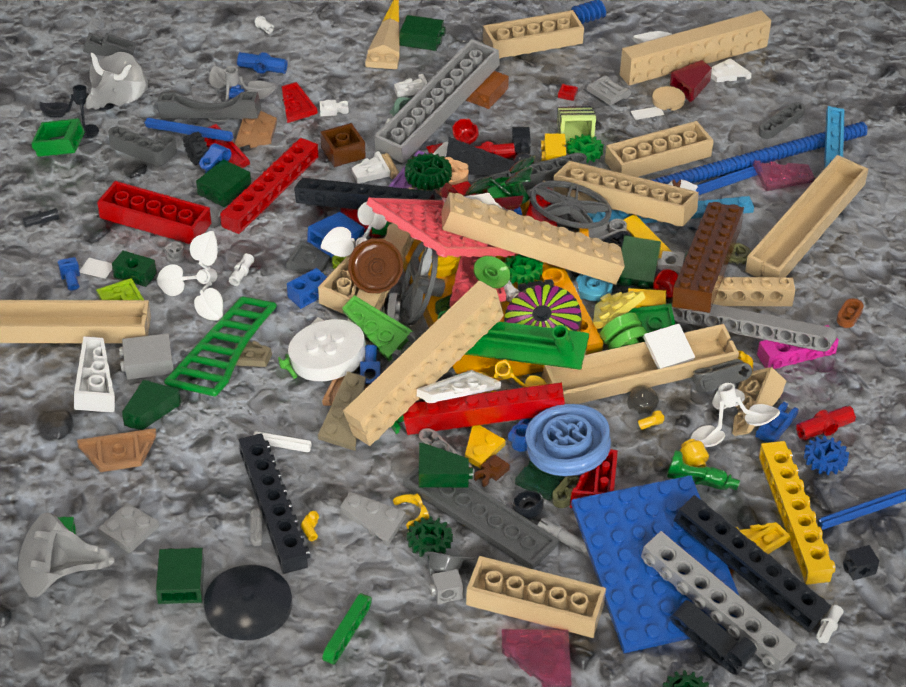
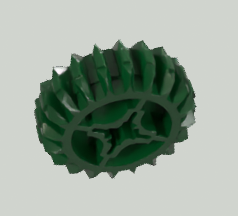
(428, 171)

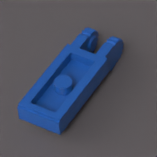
(774, 429)

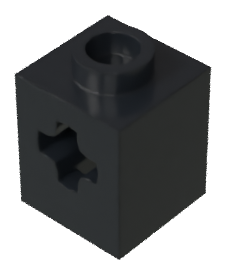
(861, 562)

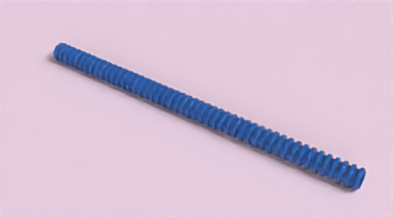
(764, 155)

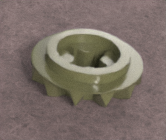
(742, 251)

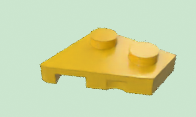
(482, 445)
(767, 536)

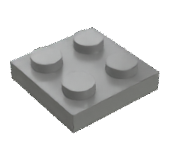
(128, 527)

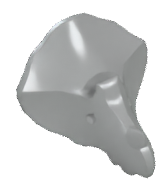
(54, 552)

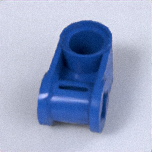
(214, 155)

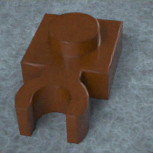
(492, 468)

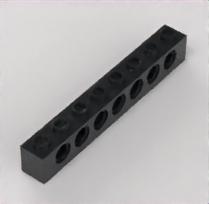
(349, 194)
(273, 503)
(752, 563)

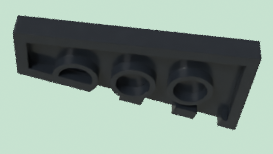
(478, 160)

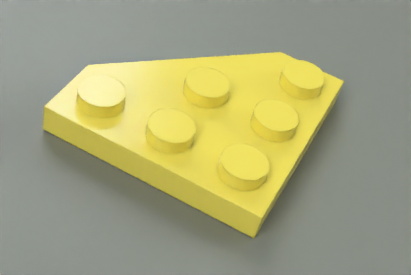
(615, 306)

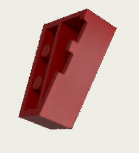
(597, 480)

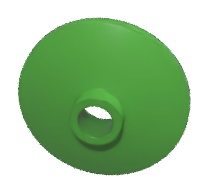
(491, 271)

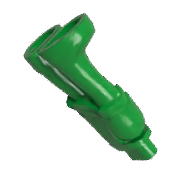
(704, 476)

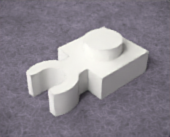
(330, 107)

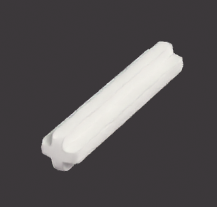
(287, 442)

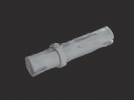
(564, 536)

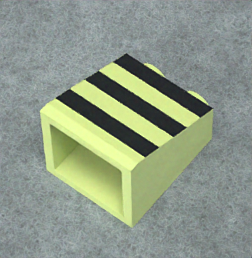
(576, 121)

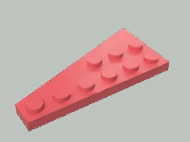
(466, 279)

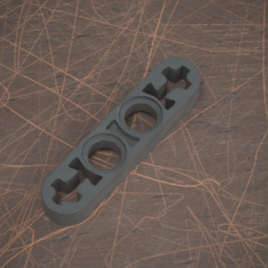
(783, 122)

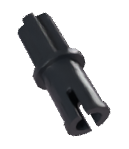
(41, 217)

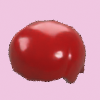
(465, 131)
(665, 281)

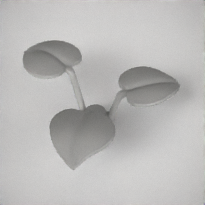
(229, 77)

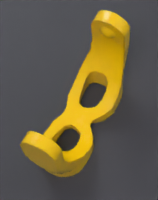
(416, 500)

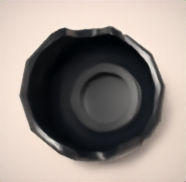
(528, 504)

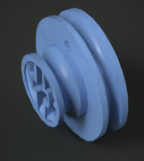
(568, 440)

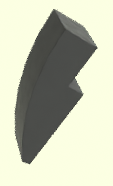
(108, 45)

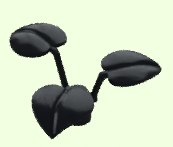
(59, 109)

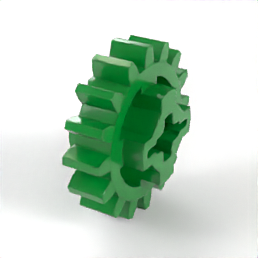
(587, 145)
(524, 269)

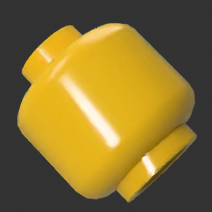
(694, 453)

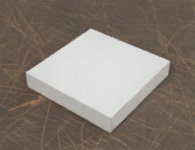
(669, 346)

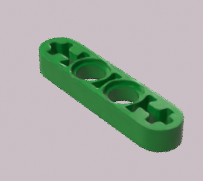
(347, 628)

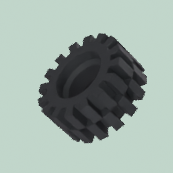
(195, 147)

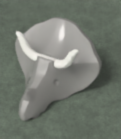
(115, 80)

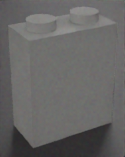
(146, 356)

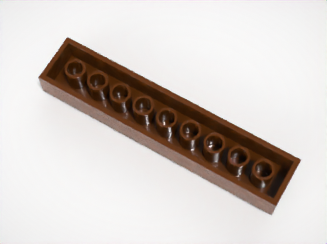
(708, 257)

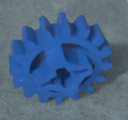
(826, 455)

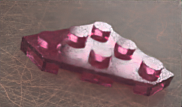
(540, 654)

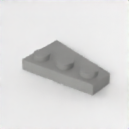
(375, 516)

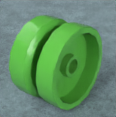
(623, 331)

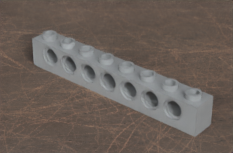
(714, 589)

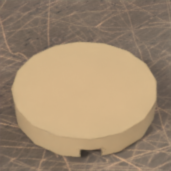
(668, 98)

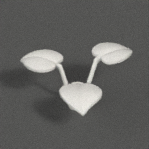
(339, 239)
(171, 277)
(728, 397)

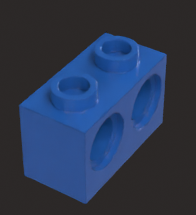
(305, 288)

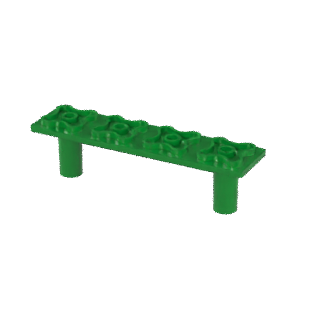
(532, 345)

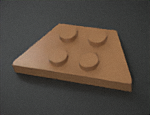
(256, 131)
(118, 450)

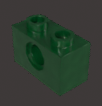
(134, 266)

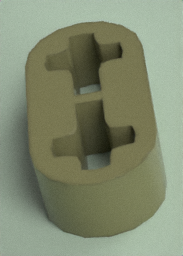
(563, 489)

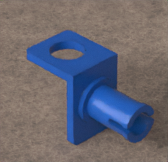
(69, 270)
(370, 363)

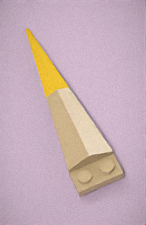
(385, 46)

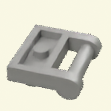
(608, 90)

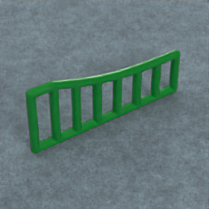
(234, 353)

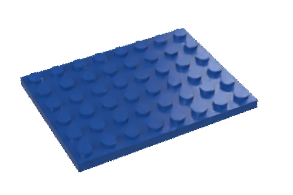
(615, 532)

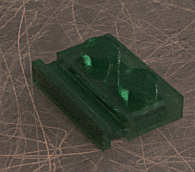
(536, 480)

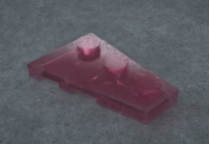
(778, 176)

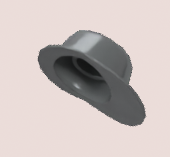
(441, 562)

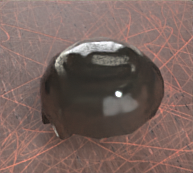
(643, 399)

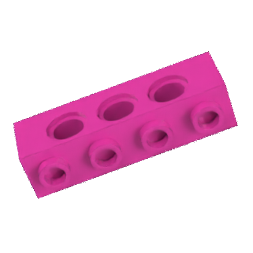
(779, 354)

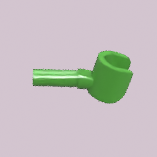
(286, 364)

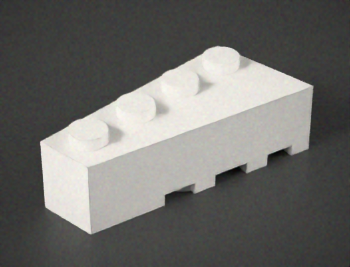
(93, 380)

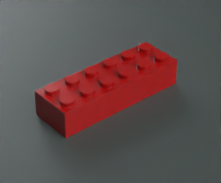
(154, 212)

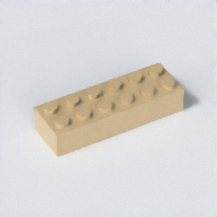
(534, 34)
(659, 150)
(536, 596)

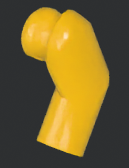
(309, 524)

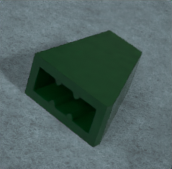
(150, 404)
(442, 468)

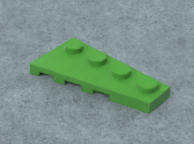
(377, 326)

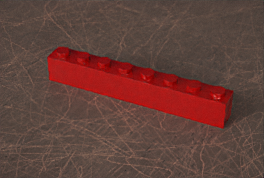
(483, 408)

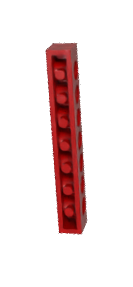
(269, 185)

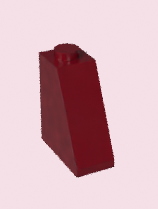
(691, 79)

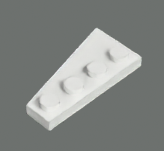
(458, 386)

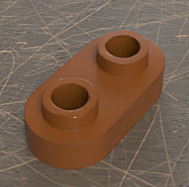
(850, 313)

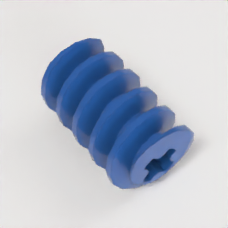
(590, 11)

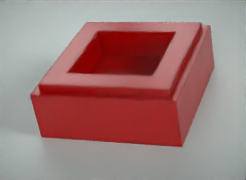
(567, 92)

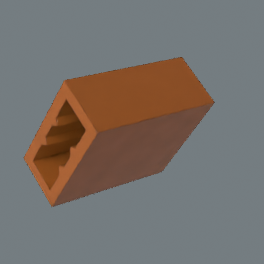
(490, 90)

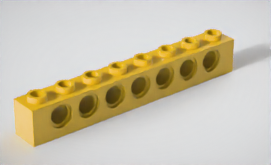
(796, 513)

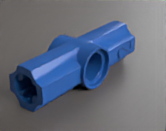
(262, 62)

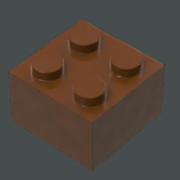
(342, 145)

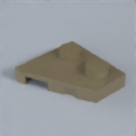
(254, 355)

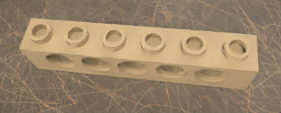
(756, 291)

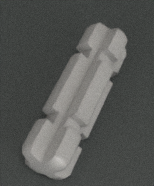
(256, 527)

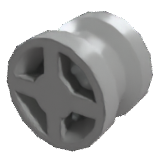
(175, 252)

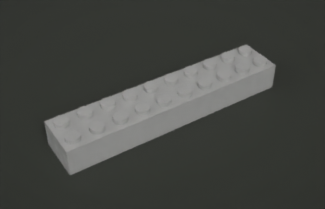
(437, 101)

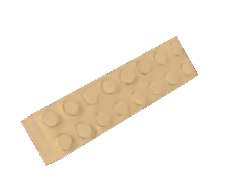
(631, 193)

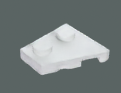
(729, 71)
(409, 87)
(371, 169)

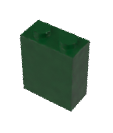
(422, 33)
(223, 183)
(640, 262)
(180, 575)

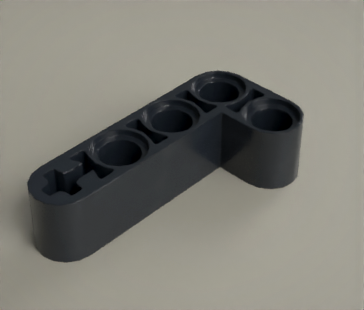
(712, 638)

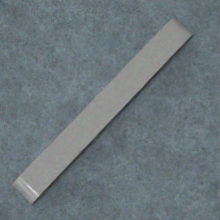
(761, 326)

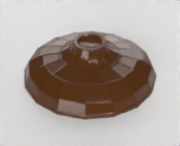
(375, 266)

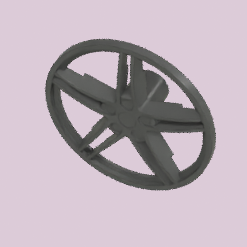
(570, 208)
(421, 284)

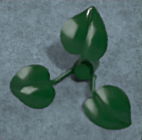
(523, 174)

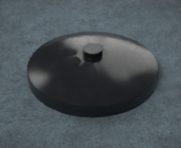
(248, 602)

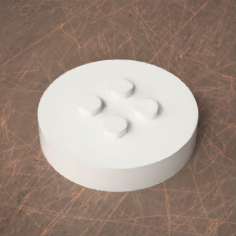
(327, 350)

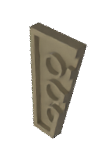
(335, 426)

